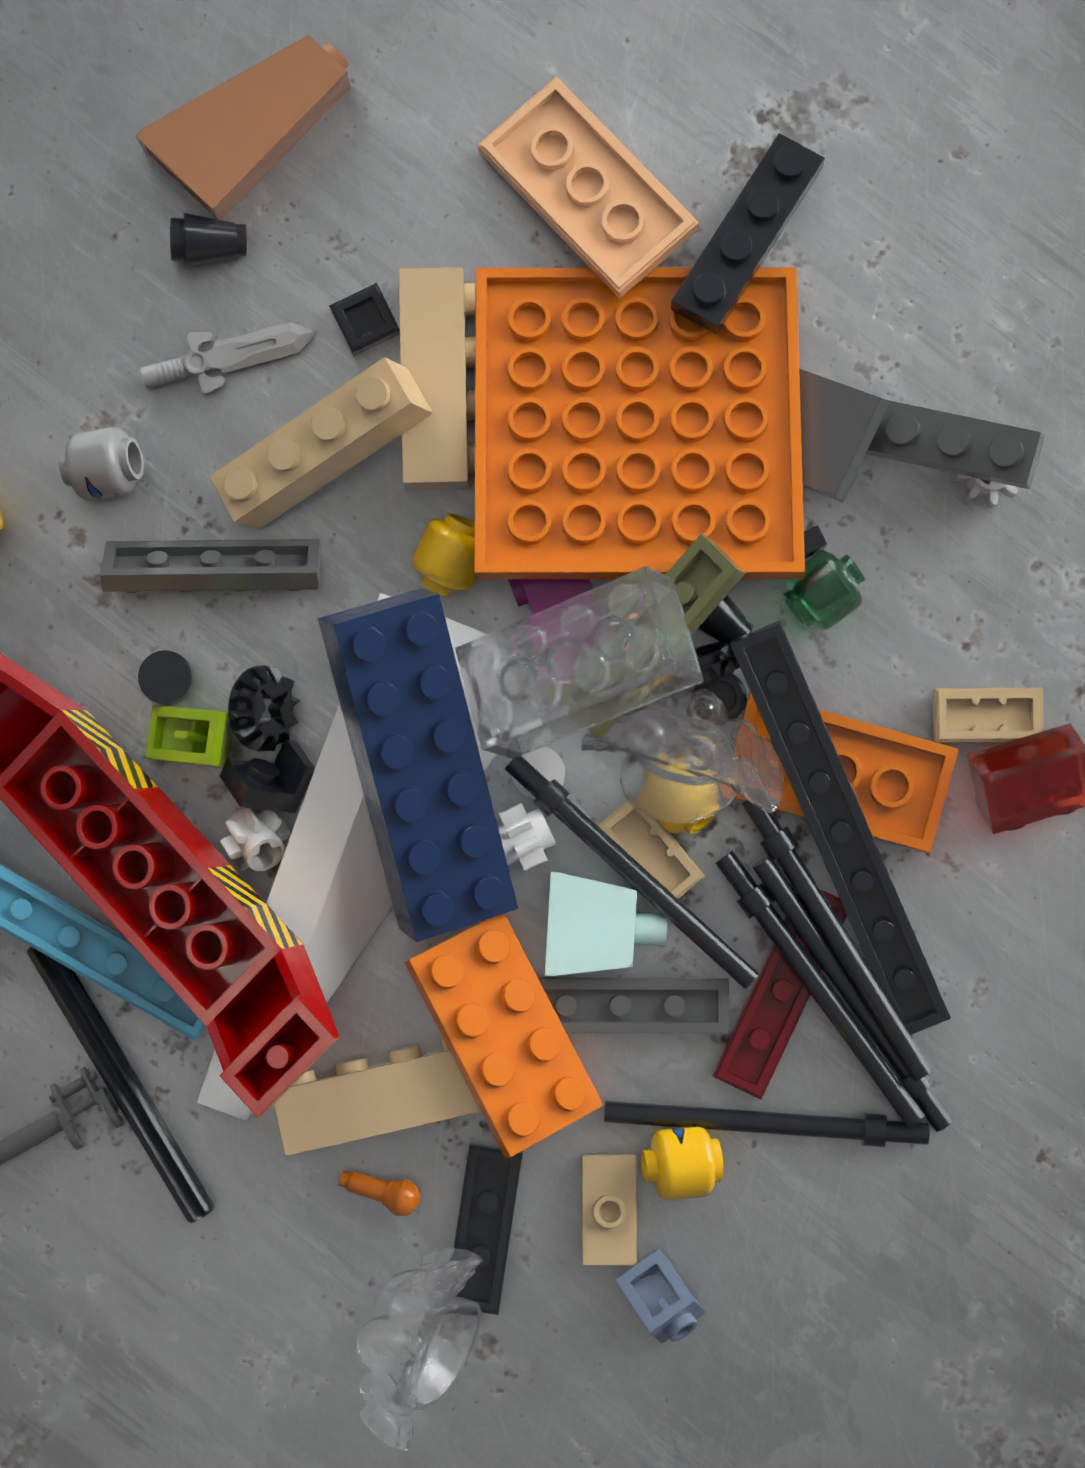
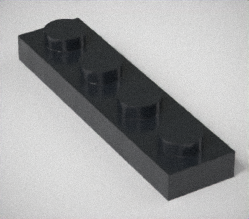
(747, 233)

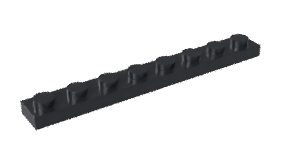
(839, 825)

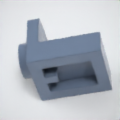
(661, 1298)

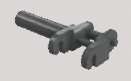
(56, 1122)

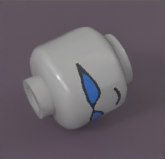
(101, 463)

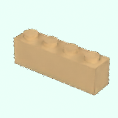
(438, 356)
(321, 444)
(372, 1099)

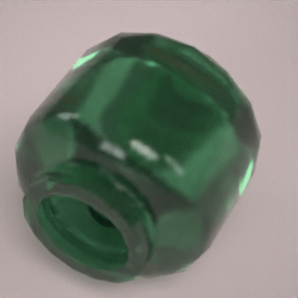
(826, 591)

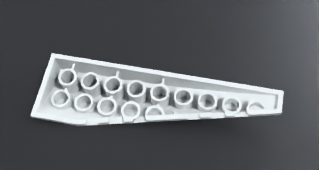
(331, 873)

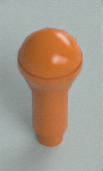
(398, 1196)

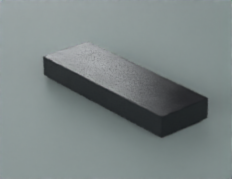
(487, 1220)

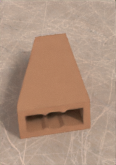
(247, 124)

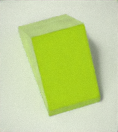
(189, 736)

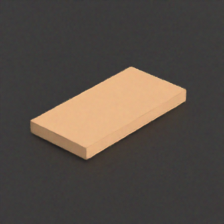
(588, 187)

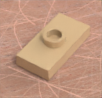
(986, 714)
(653, 848)
(609, 1209)

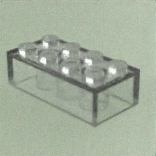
(579, 663)

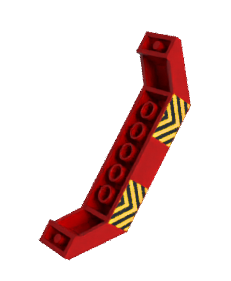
(163, 888)

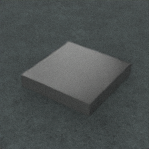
(835, 432)

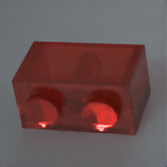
(1029, 778)

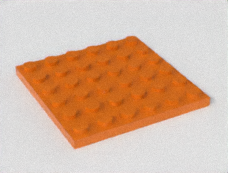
(632, 429)

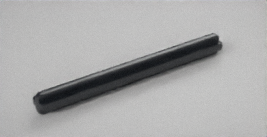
(124, 1086)

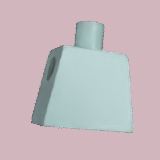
(595, 926)

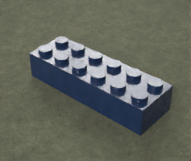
(418, 763)

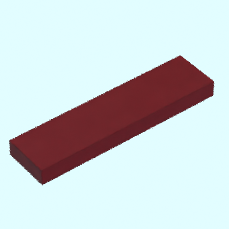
(767, 1020)

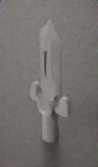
(228, 355)

